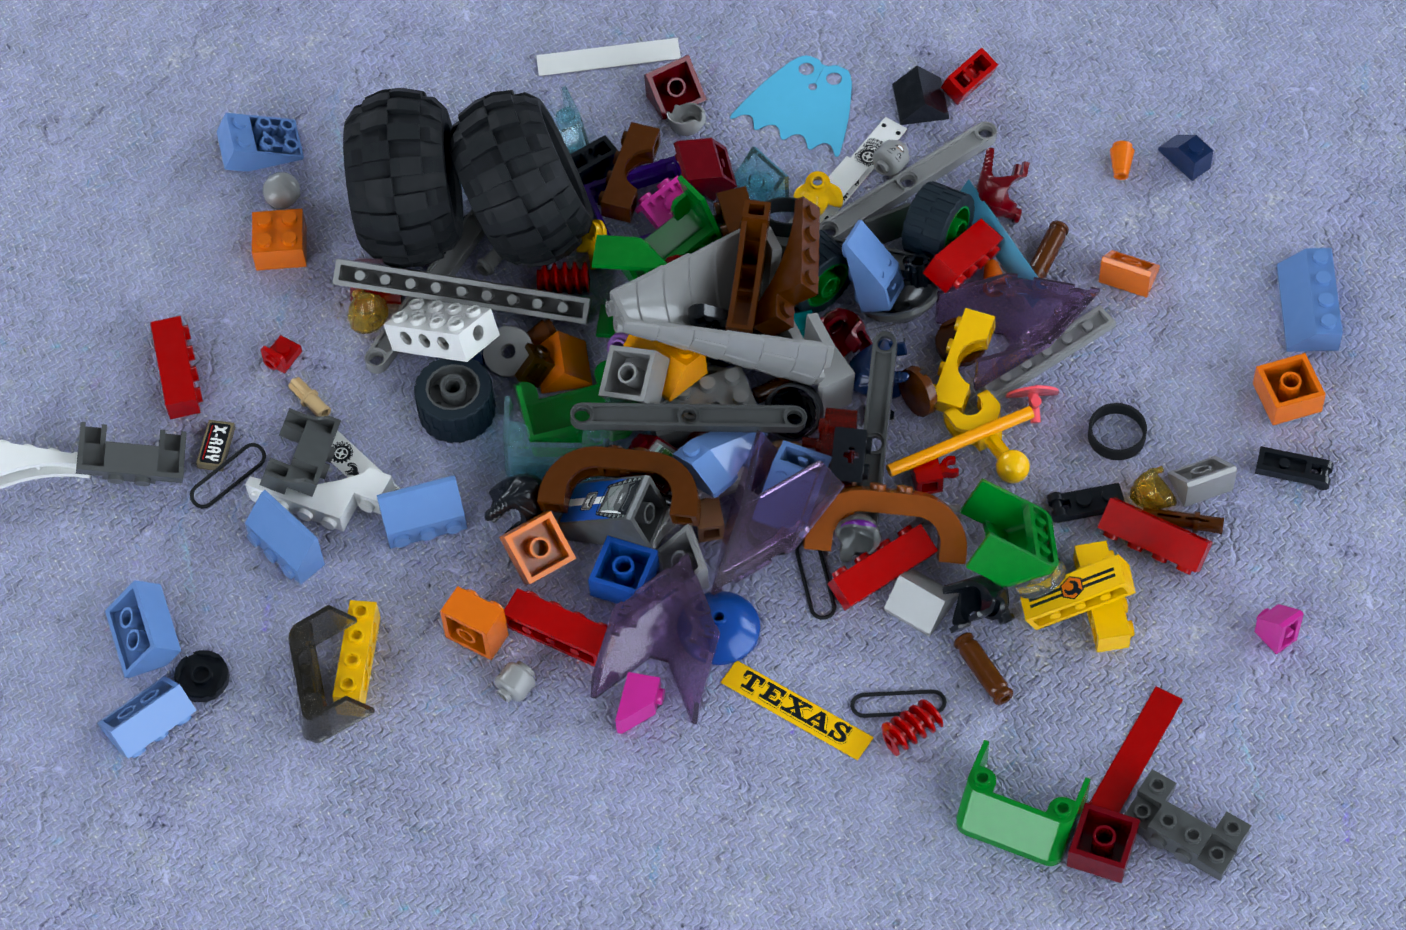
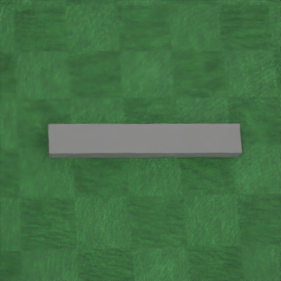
(1075, 337)

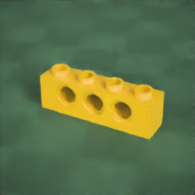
(357, 652)

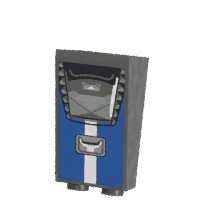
(614, 507)

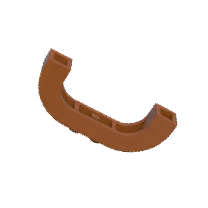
(899, 501)

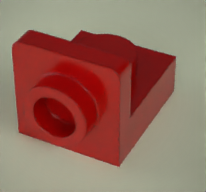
(281, 354)

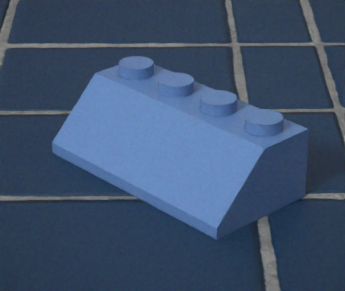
(1310, 301)

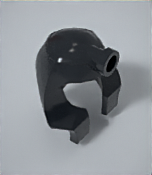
(516, 493)
(981, 596)

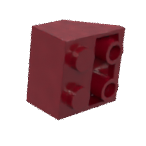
(705, 166)

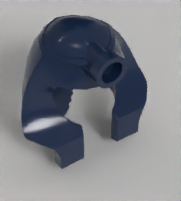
(861, 366)

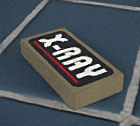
(215, 444)

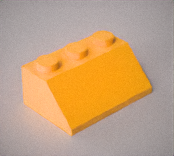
(683, 369)

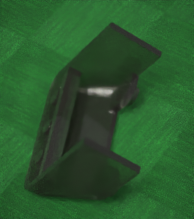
(316, 718)

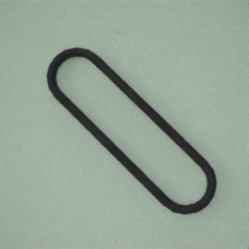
(235, 483)
(806, 586)
(890, 714)

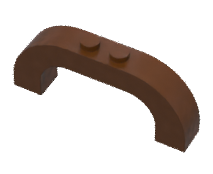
(616, 463)

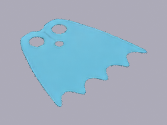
(795, 109)

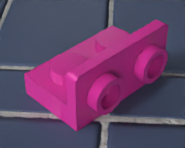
(658, 205)

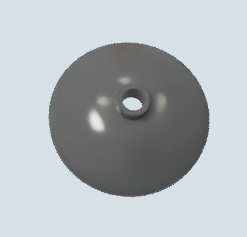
(909, 305)

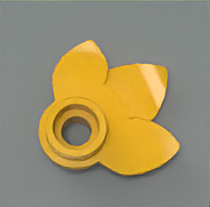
(821, 194)
(589, 240)

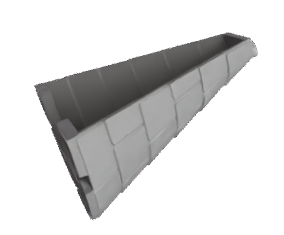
(659, 302)

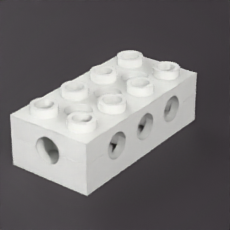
(441, 329)

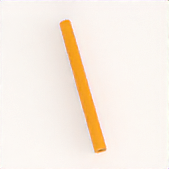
(960, 441)

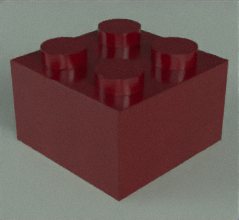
(1103, 842)

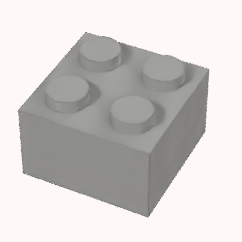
(634, 375)

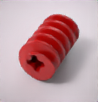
(564, 278)
(909, 725)

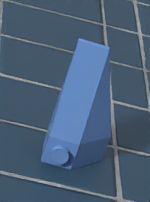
(716, 459)

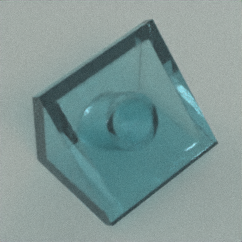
(761, 177)

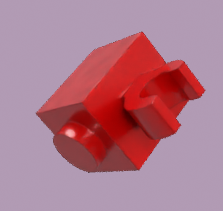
(930, 475)

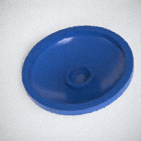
(737, 629)

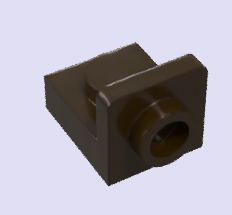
(536, 365)

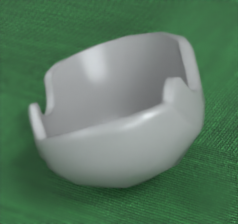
(687, 119)
(281, 190)

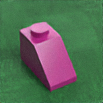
(1279, 626)
(638, 700)

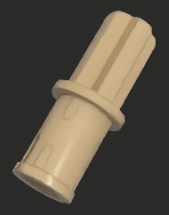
(309, 397)

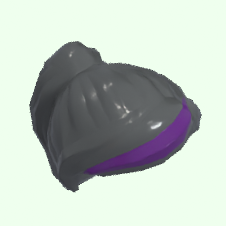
(856, 535)

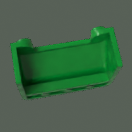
(550, 416)

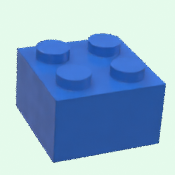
(622, 570)

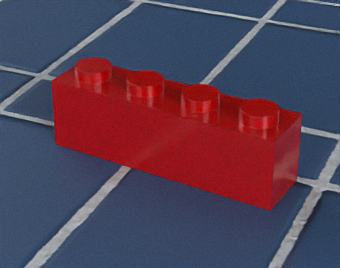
(964, 256)
(175, 367)
(1154, 535)
(882, 566)
(555, 626)

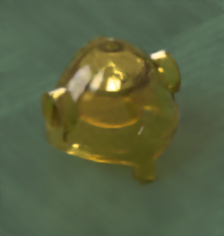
(367, 311)
(1152, 491)

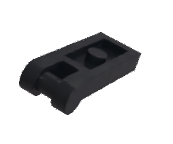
(1294, 467)
(1082, 502)

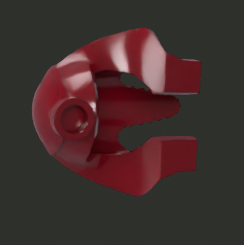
(995, 189)
(846, 331)

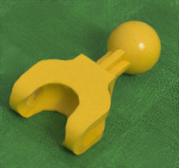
(1011, 465)

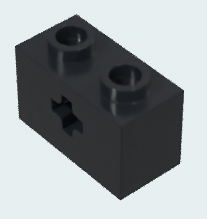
(594, 160)
(850, 440)

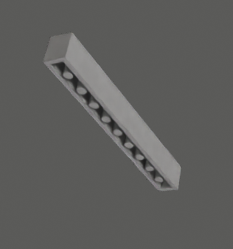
(462, 290)

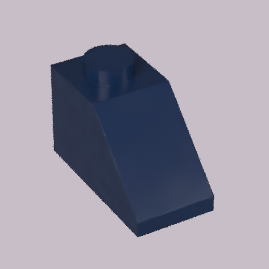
(1188, 154)

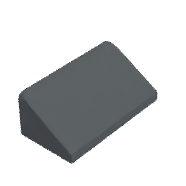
(889, 224)

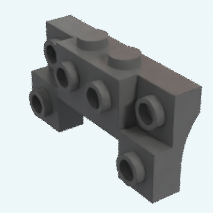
(129, 461)
(309, 463)
(1182, 833)

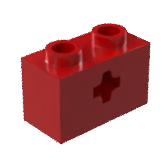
(969, 76)

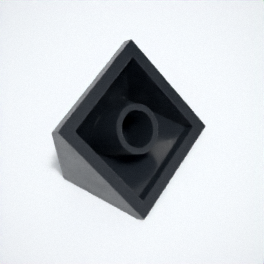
(919, 97)

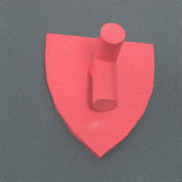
(1033, 394)

